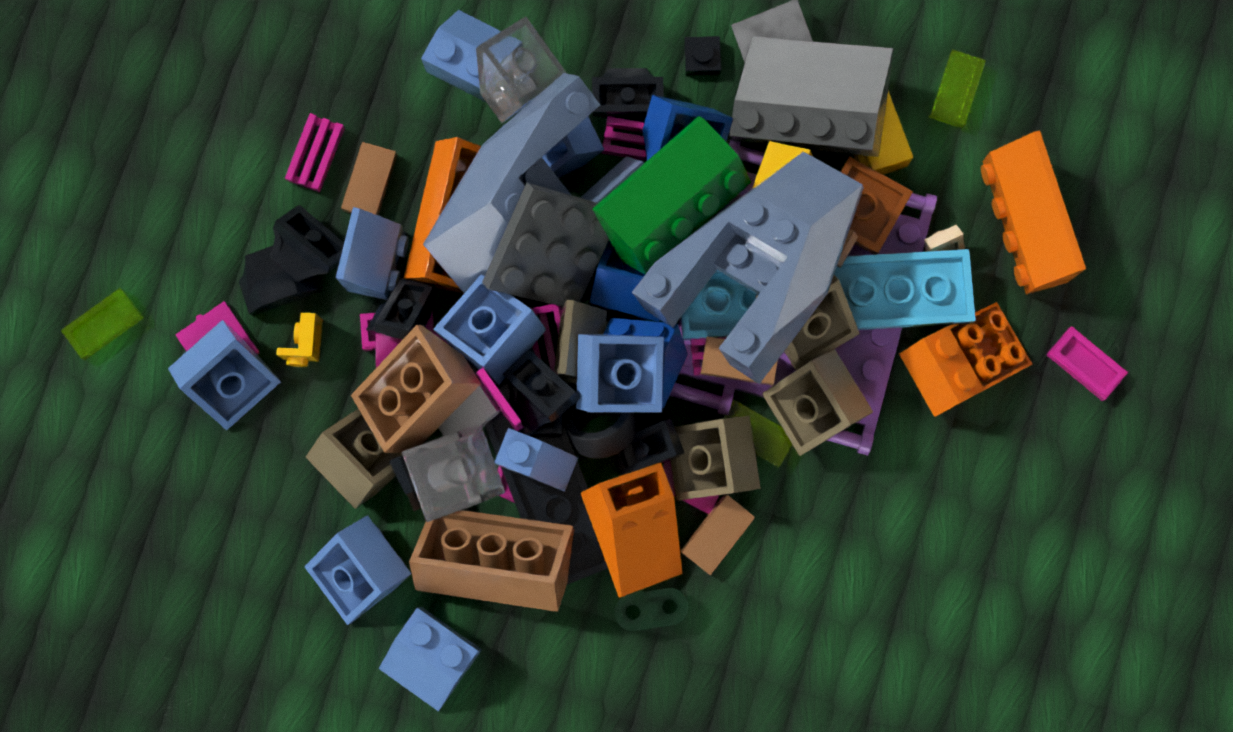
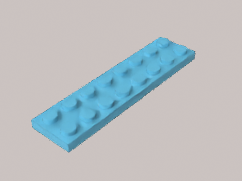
(879, 288)

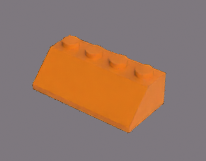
(447, 168)
(1032, 214)

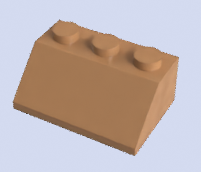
(414, 390)

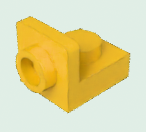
(308, 337)

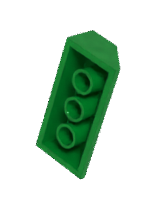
(671, 195)

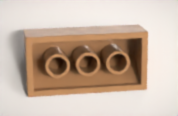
(494, 559)

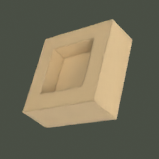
(945, 240)

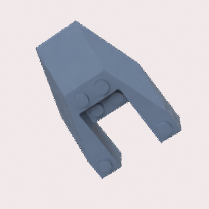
(490, 189)
(773, 241)

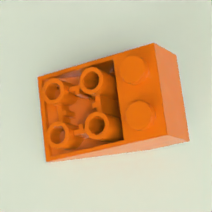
(965, 359)
(636, 528)

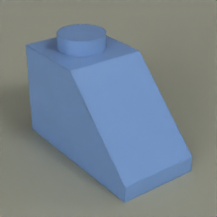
(536, 459)

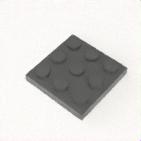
(548, 248)

